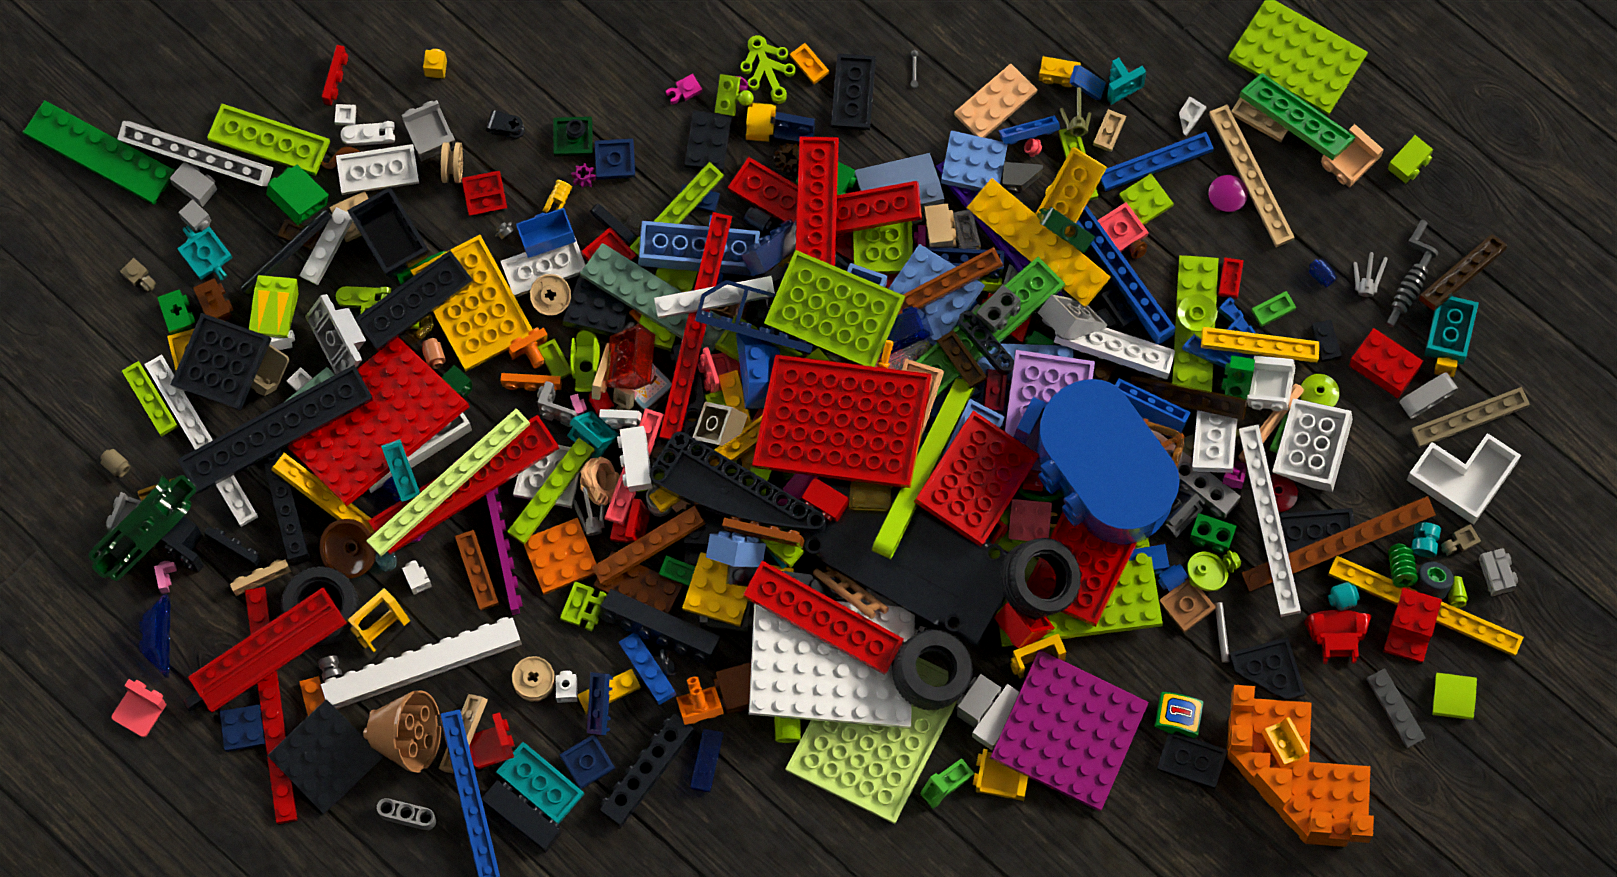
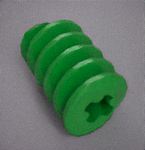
(1402, 566)

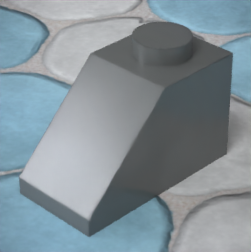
(1020, 176)

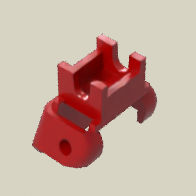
(1338, 632)

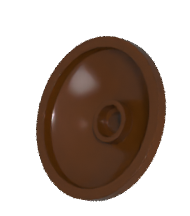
(337, 548)

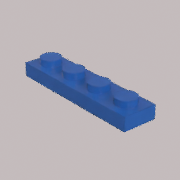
(647, 668)

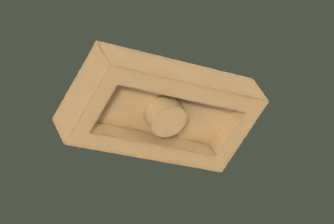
(1109, 130)

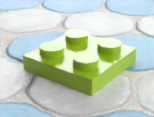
(1146, 199)

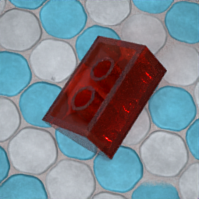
(630, 358)

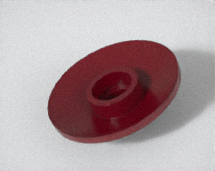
(1289, 492)

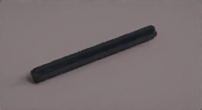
(288, 250)

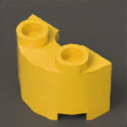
(759, 121)

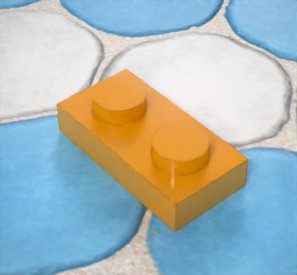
(809, 63)

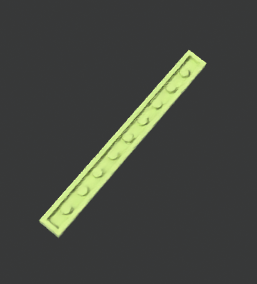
(448, 482)

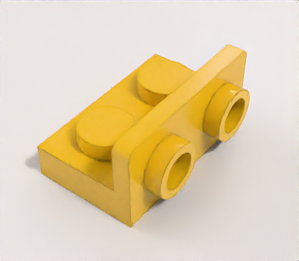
(1056, 71)

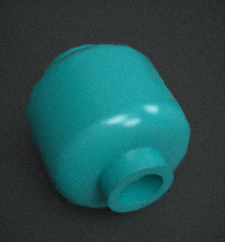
(1343, 596)

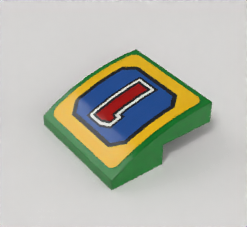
(1179, 714)

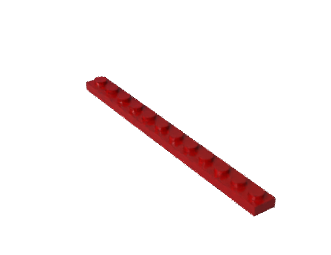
(694, 330)
(271, 714)

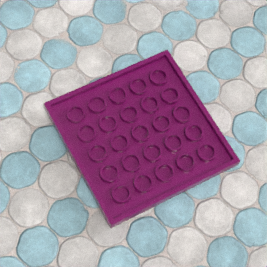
(1069, 730)

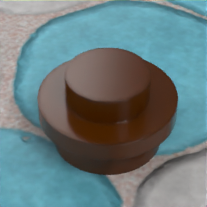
(1137, 249)

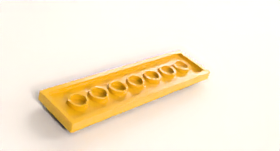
(1025, 233)

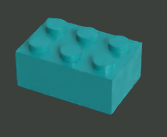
(1452, 329)

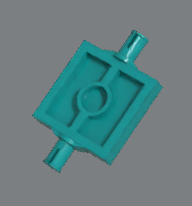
(204, 253)

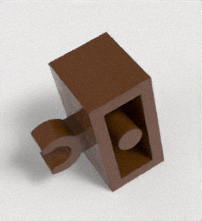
(212, 300)

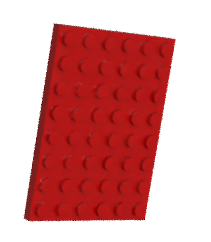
(406, 405)
(842, 421)

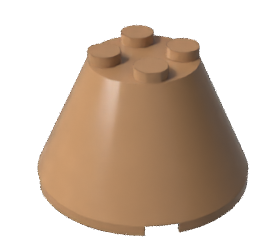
(406, 730)

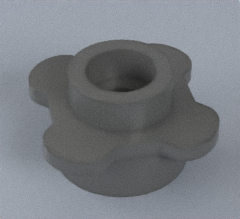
(504, 230)

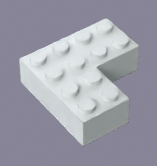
(1464, 486)

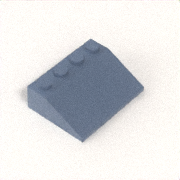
(910, 169)

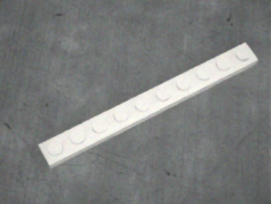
(198, 436)
(1269, 521)

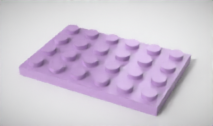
(1040, 377)

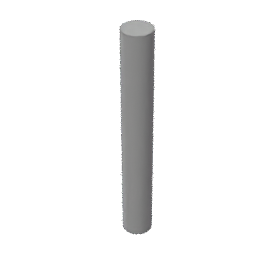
(1222, 632)

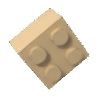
(939, 226)

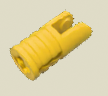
(558, 195)

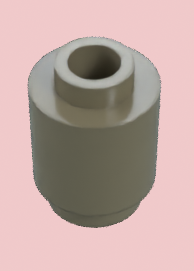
(115, 463)

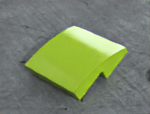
(1454, 696)

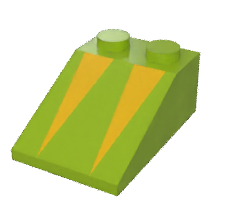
(273, 305)

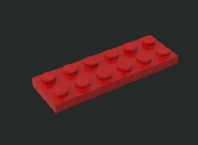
(878, 207)

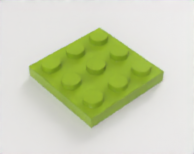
(883, 248)

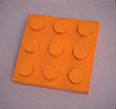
(560, 556)

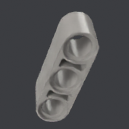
(1428, 395)
(399, 807)

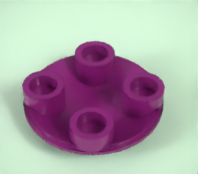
(1228, 193)

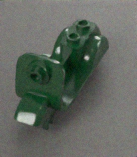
(142, 527)

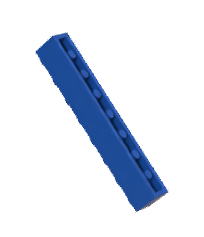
(1127, 281)

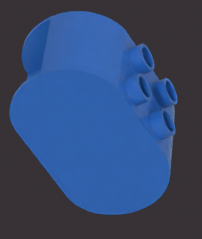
(1105, 463)

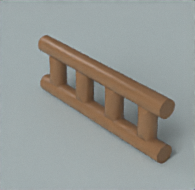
(853, 599)

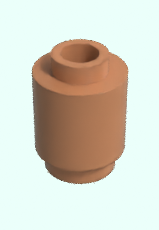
(433, 353)

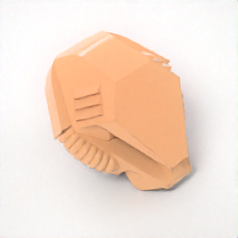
(599, 479)

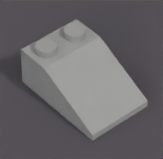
(1070, 317)

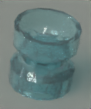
(381, 561)

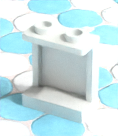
(1271, 383)

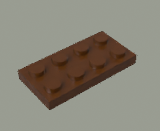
(645, 587)

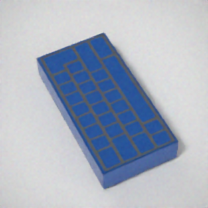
(1087, 82)

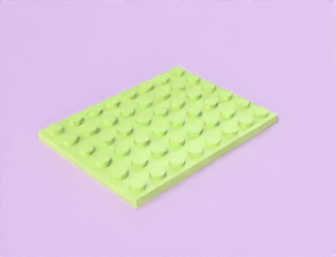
(872, 763)

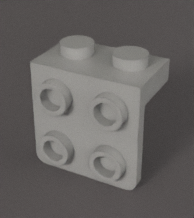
(552, 411)

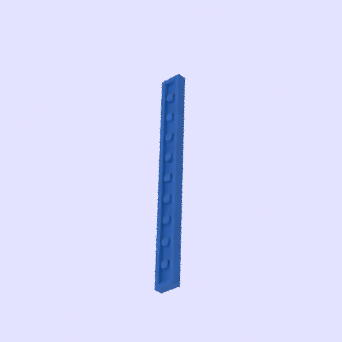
(469, 794)

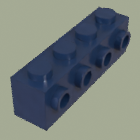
(771, 248)
(958, 256)

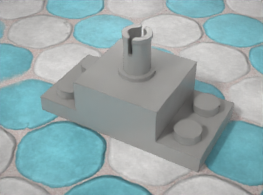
(336, 333)

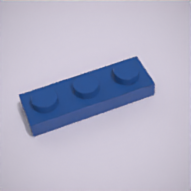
(1029, 130)

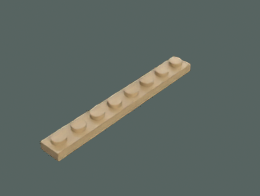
(1251, 175)

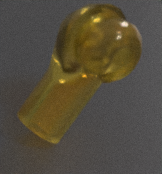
(427, 325)

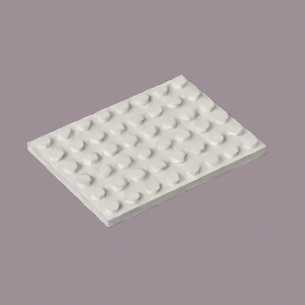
(814, 681)

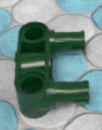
(1058, 222)

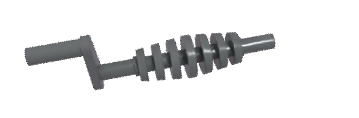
(1414, 280)

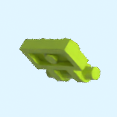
(577, 604)

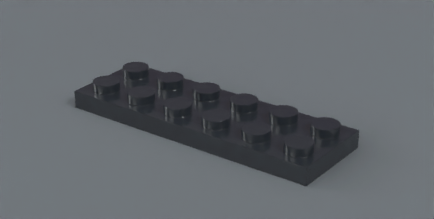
(414, 300)

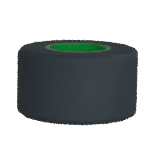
(1434, 580)

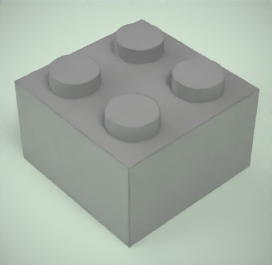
(978, 700)

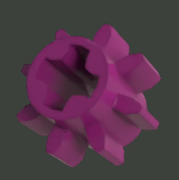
(587, 178)

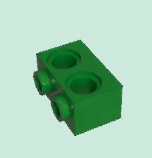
(1239, 377)
(1214, 528)

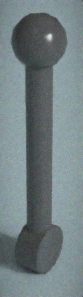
(914, 84)

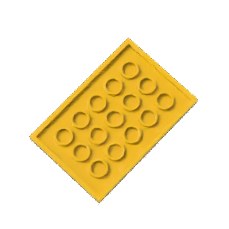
(484, 314)

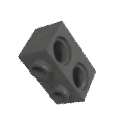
(995, 307)

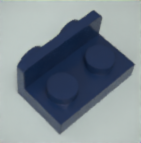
(792, 127)

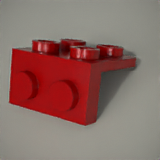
(492, 744)

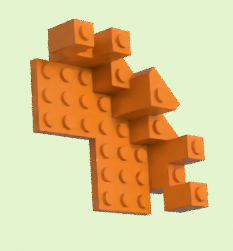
(1315, 799)

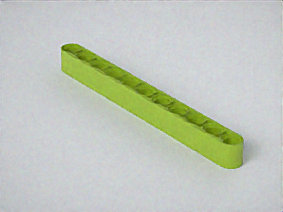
(926, 462)

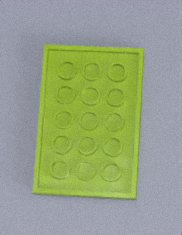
(1298, 55)
(834, 309)

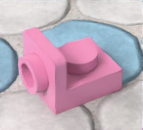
(162, 578)

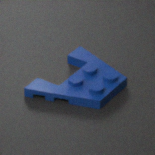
(1220, 357)

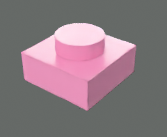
(578, 405)

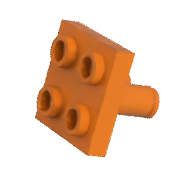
(529, 346)
(699, 703)

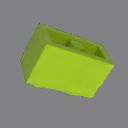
(1410, 159)

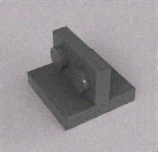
(1183, 511)

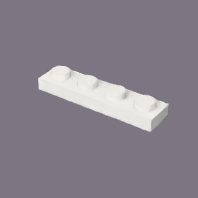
(326, 246)

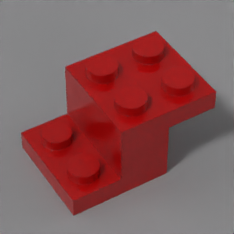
(1412, 625)

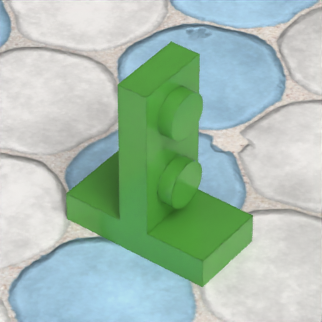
(946, 782)

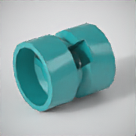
(1426, 537)

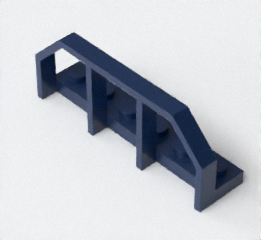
(745, 328)

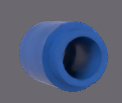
(1172, 577)

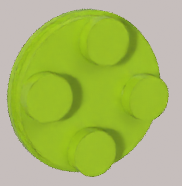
(1207, 571)

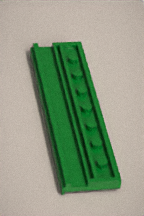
(99, 152)

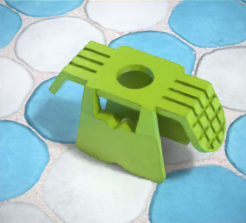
(587, 351)

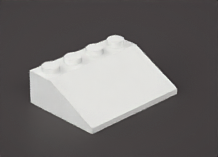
(1313, 444)

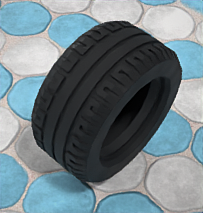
(1065, 569)
(323, 578)

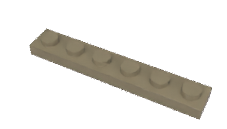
(1470, 417)

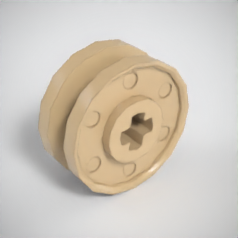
(451, 162)
(544, 304)
(537, 668)

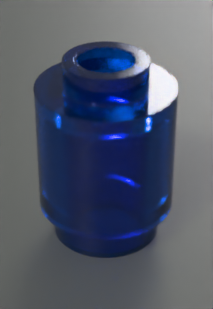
(1322, 272)

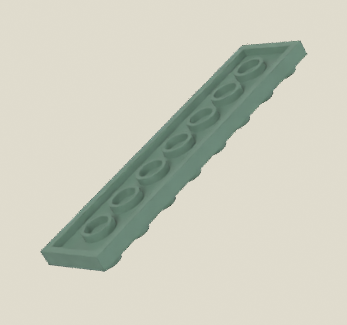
(638, 289)

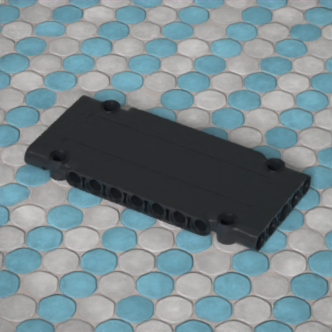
(930, 574)

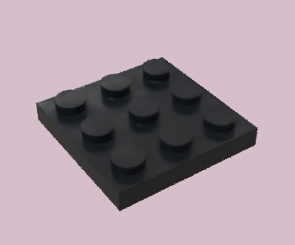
(595, 310)

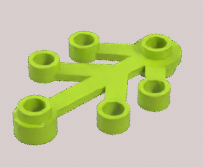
(767, 65)

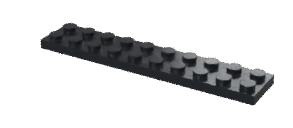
(275, 429)

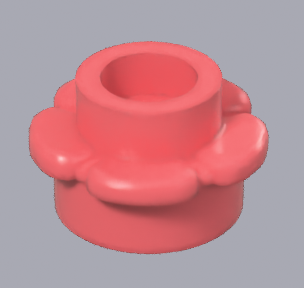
(1033, 147)

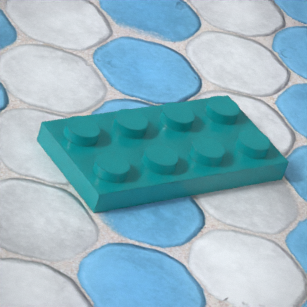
(540, 783)

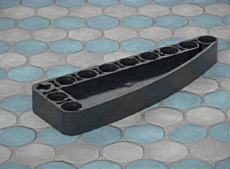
(712, 490)

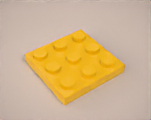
(711, 595)

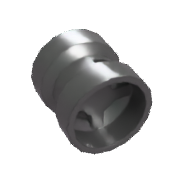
(330, 667)

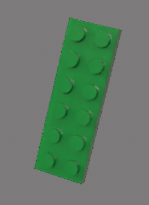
(1297, 116)

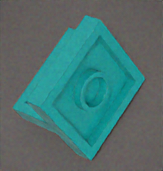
(1123, 82)
(593, 431)

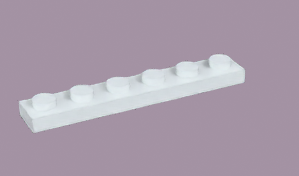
(728, 295)

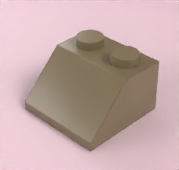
(719, 424)

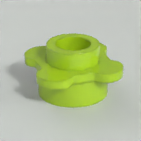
(1231, 561)

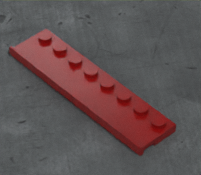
(267, 650)

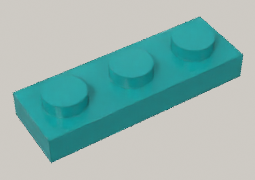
(400, 470)

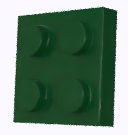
(568, 146)

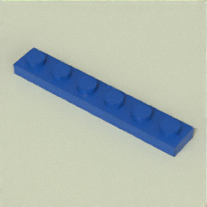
(1156, 161)

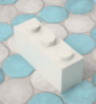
(635, 458)
(992, 723)

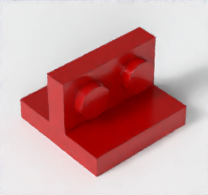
(635, 524)

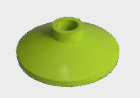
(1197, 304)
(1312, 383)

